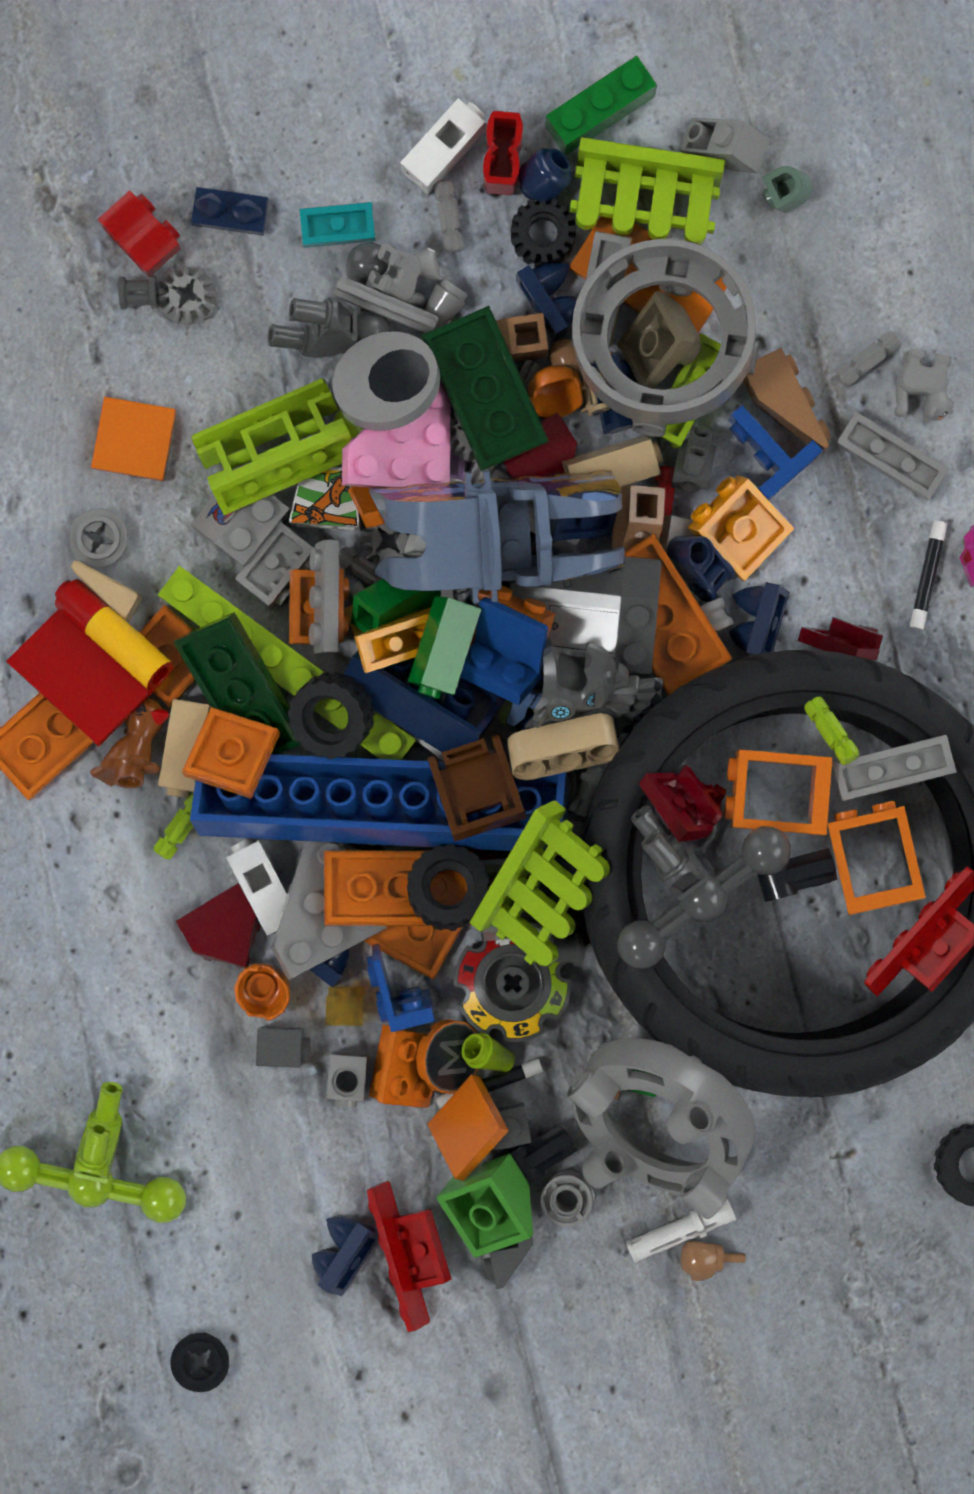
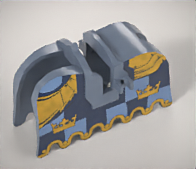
(482, 531)

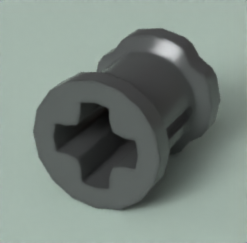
(126, 286)
(570, 949)

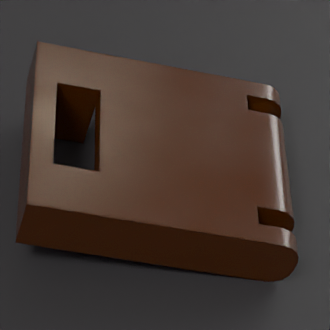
(476, 783)

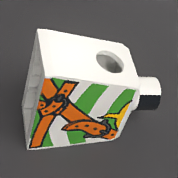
(324, 503)

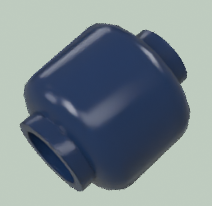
(545, 175)

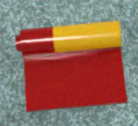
(90, 662)

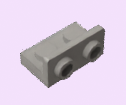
(269, 568)

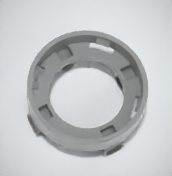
(678, 271)
(704, 1106)

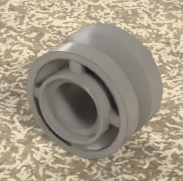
(560, 1213)

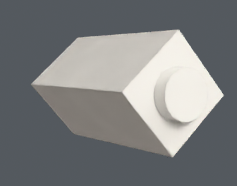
(444, 145)
(259, 882)

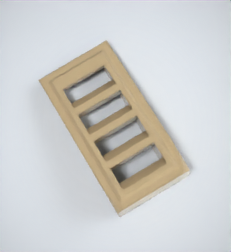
(117, 596)

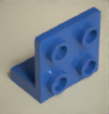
(506, 652)
(402, 1012)

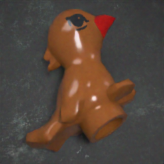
(132, 754)

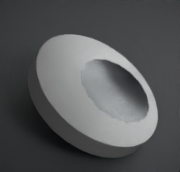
(386, 381)

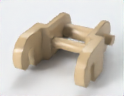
(591, 401)

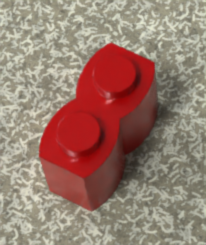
(501, 160)
(140, 233)

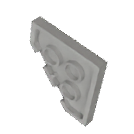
(301, 935)

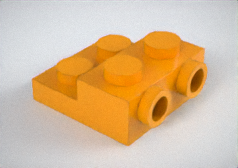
(741, 525)

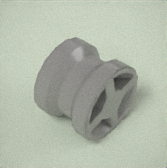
(716, 615)

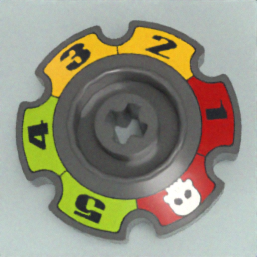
(514, 1013)

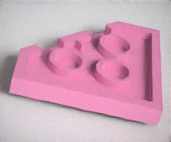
(402, 455)

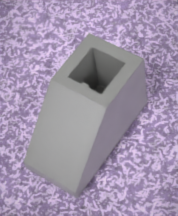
(730, 140)

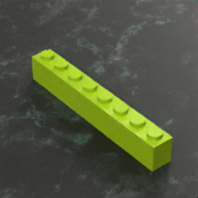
(285, 665)

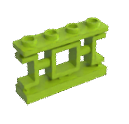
(281, 465)

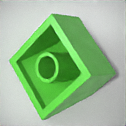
(489, 1206)

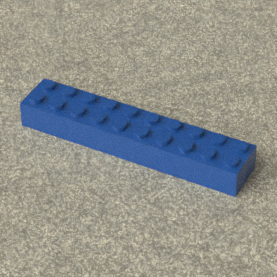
(357, 804)

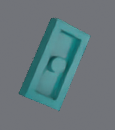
(337, 225)

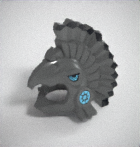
(590, 685)

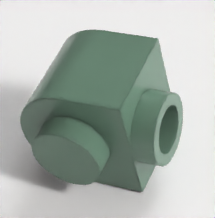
(787, 188)

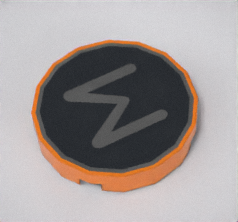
(441, 1058)

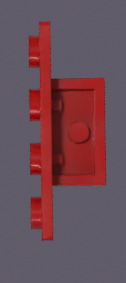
(933, 943)
(411, 1252)

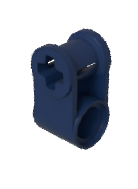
(703, 569)

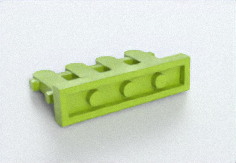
(651, 169)
(511, 885)

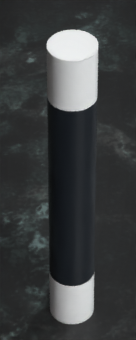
(928, 575)
(502, 1079)

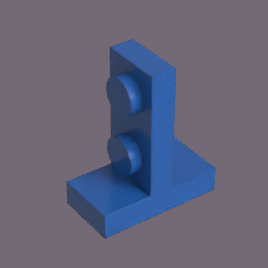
(769, 453)

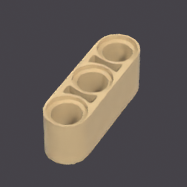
(563, 746)

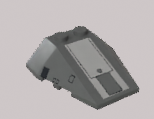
(606, 609)

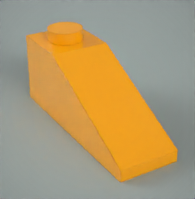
(392, 641)

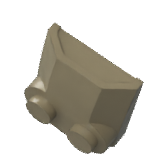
(659, 340)

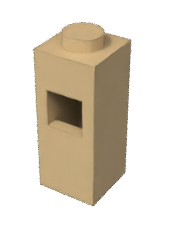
(627, 460)
(183, 729)

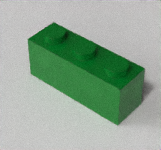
(601, 105)

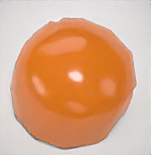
(555, 391)
(262, 991)

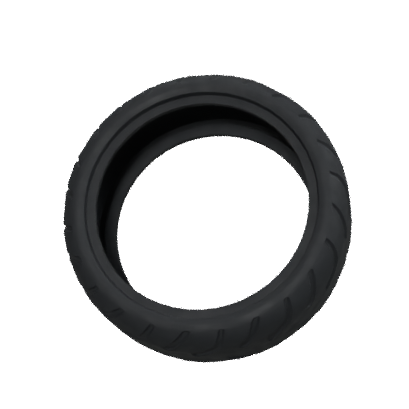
(787, 1064)

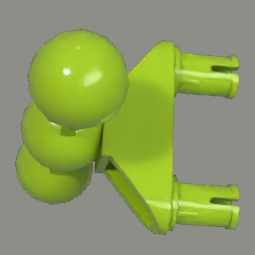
(91, 1179)

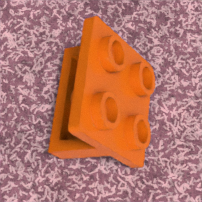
(301, 613)
(395, 1070)

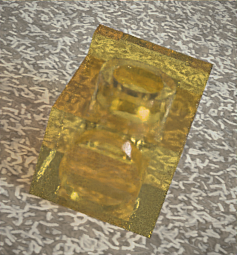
(345, 1006)

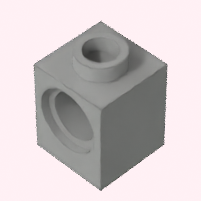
(352, 1062)

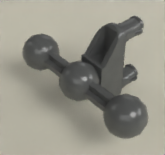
(333, 324)
(700, 894)

